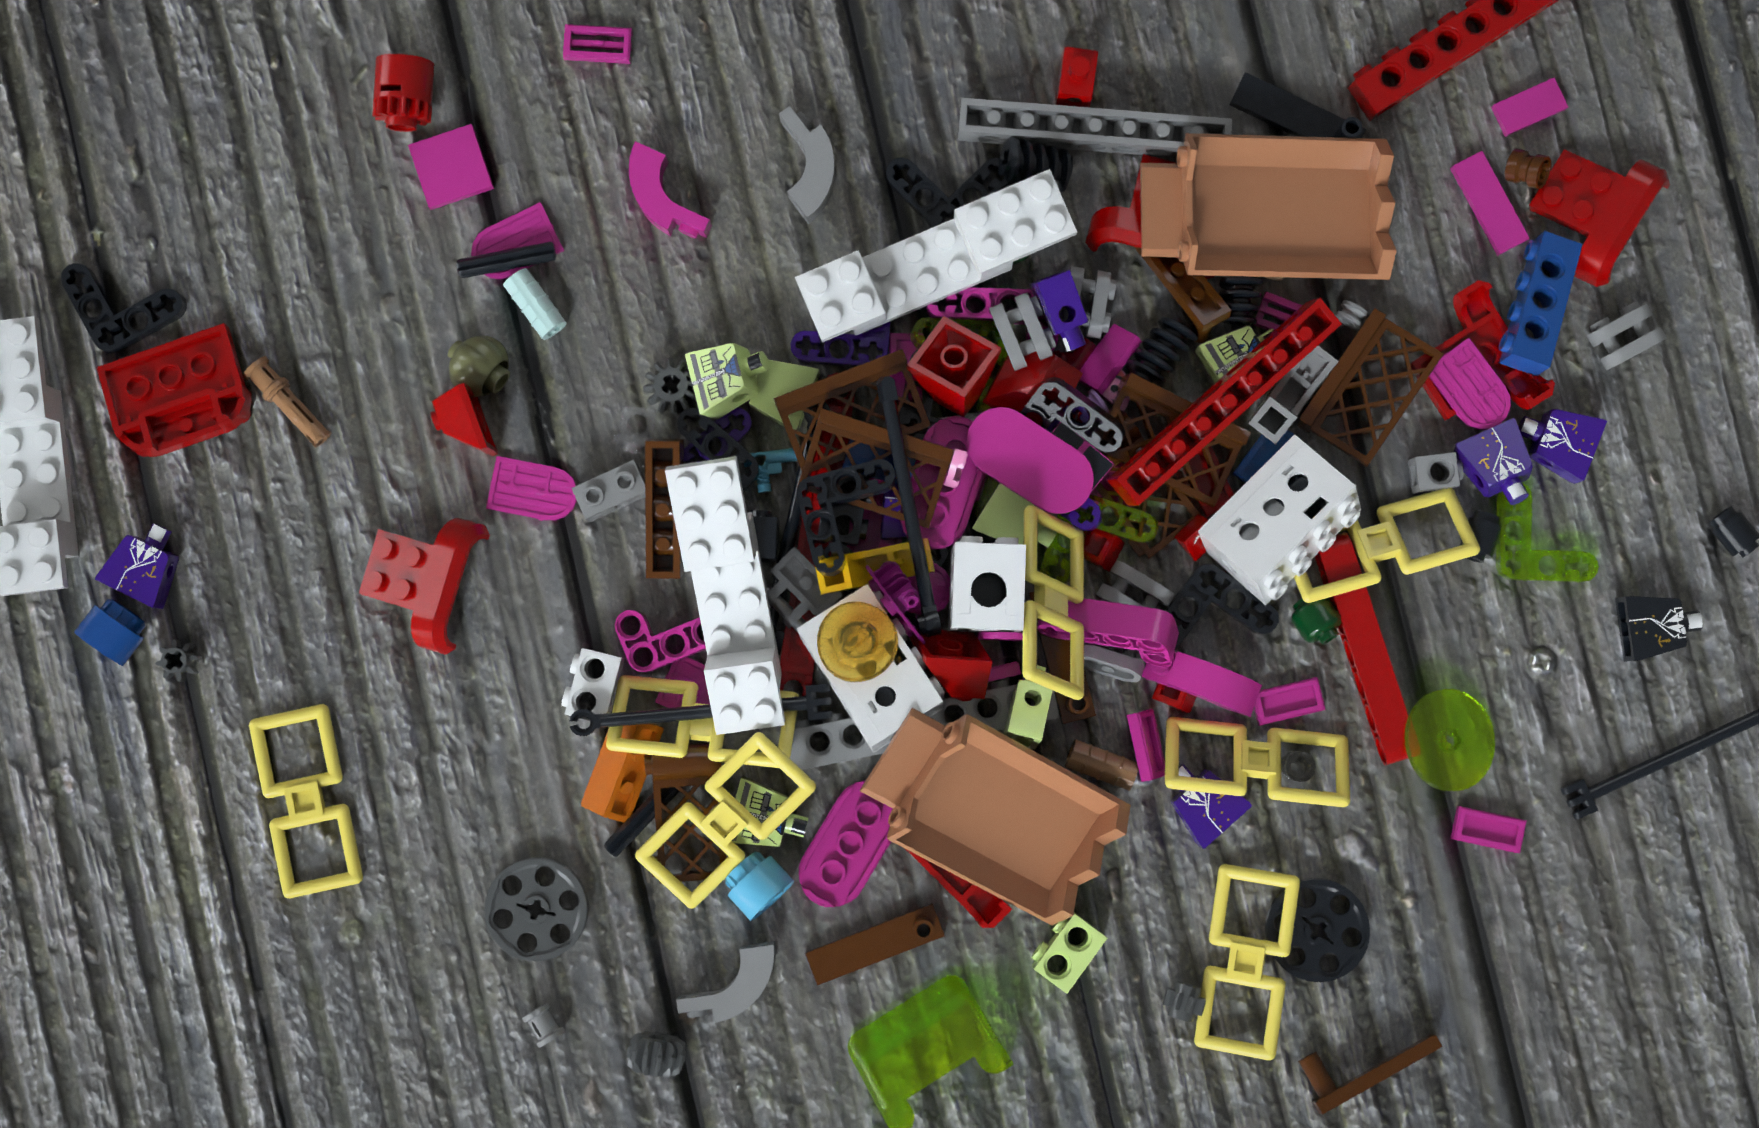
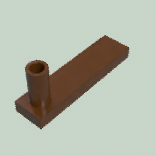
(1192, 293)
(1058, 663)
(874, 944)
(1332, 1096)

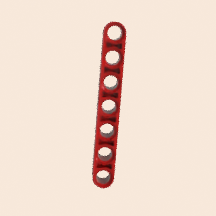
(1366, 653)

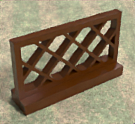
(1346, 370)
(840, 384)
(1171, 406)
(878, 437)

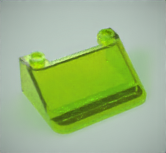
(923, 1043)

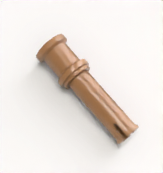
(277, 390)

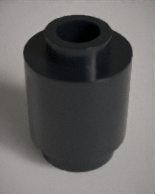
(1487, 531)
(1735, 532)

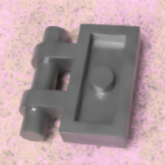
(801, 579)

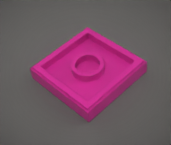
(451, 166)

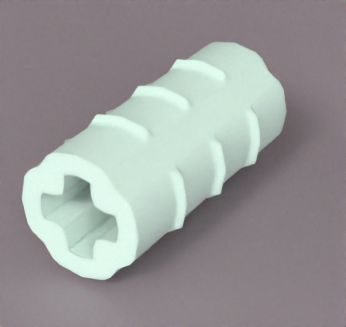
(534, 303)

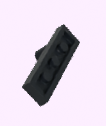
(1291, 112)

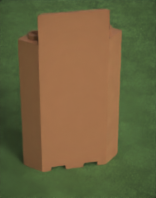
(1272, 207)
(995, 812)

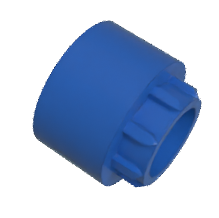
(112, 631)

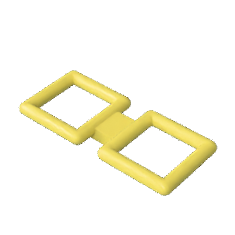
(1385, 542)
(1051, 603)
(688, 729)
(1257, 761)
(305, 801)
(725, 820)
(1247, 961)

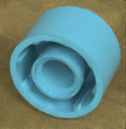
(757, 884)

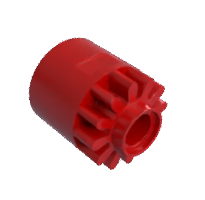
(403, 91)

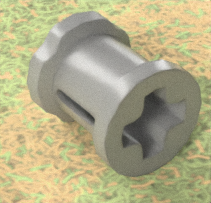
(543, 1025)

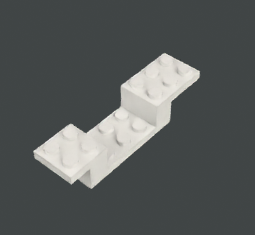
(938, 262)
(33, 468)
(731, 594)

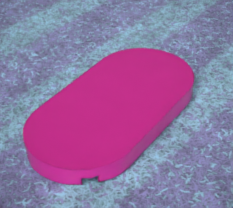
(1030, 460)
(953, 504)
(845, 848)

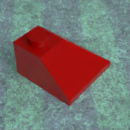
(954, 365)
(1015, 388)
(463, 419)
(957, 663)

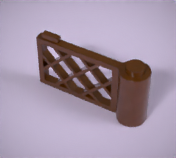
(1139, 547)
(678, 772)

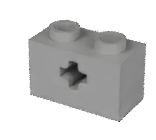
(610, 491)

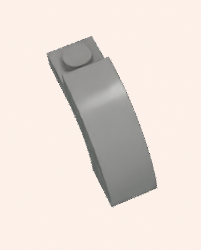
(817, 182)
(1291, 393)
(754, 973)

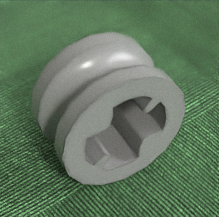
(1352, 315)

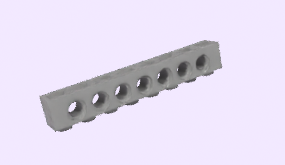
(1082, 127)
(839, 750)

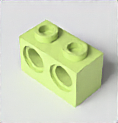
(1076, 956)

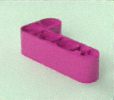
(989, 297)
(1123, 626)
(657, 644)

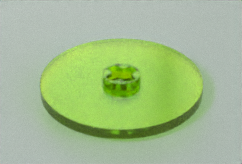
(1438, 761)

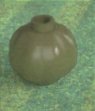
(480, 364)

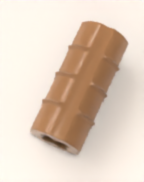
(1102, 764)

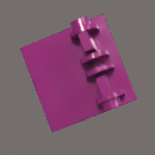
(898, 594)

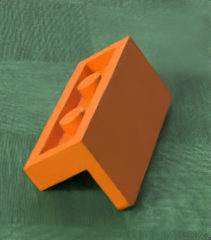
(619, 776)

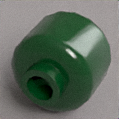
(1316, 620)

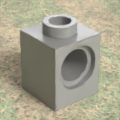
(1420, 474)

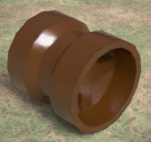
(1527, 168)

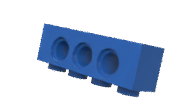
(1560, 259)

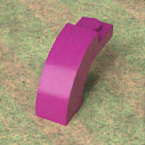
(646, 181)
(1207, 682)

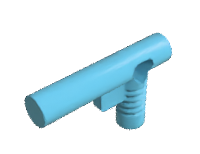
(771, 466)

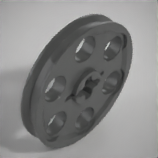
(523, 921)

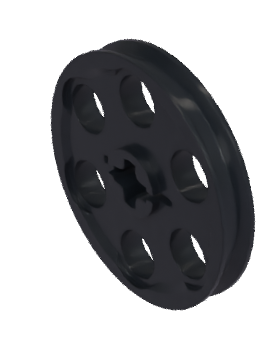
(1334, 926)

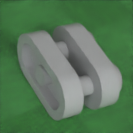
(1103, 289)
(1029, 311)
(1632, 316)
(1129, 576)
(1113, 662)

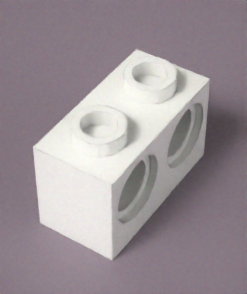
(602, 688)

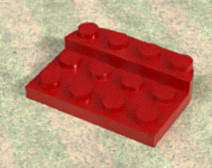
(176, 393)

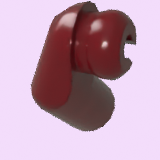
(1078, 356)

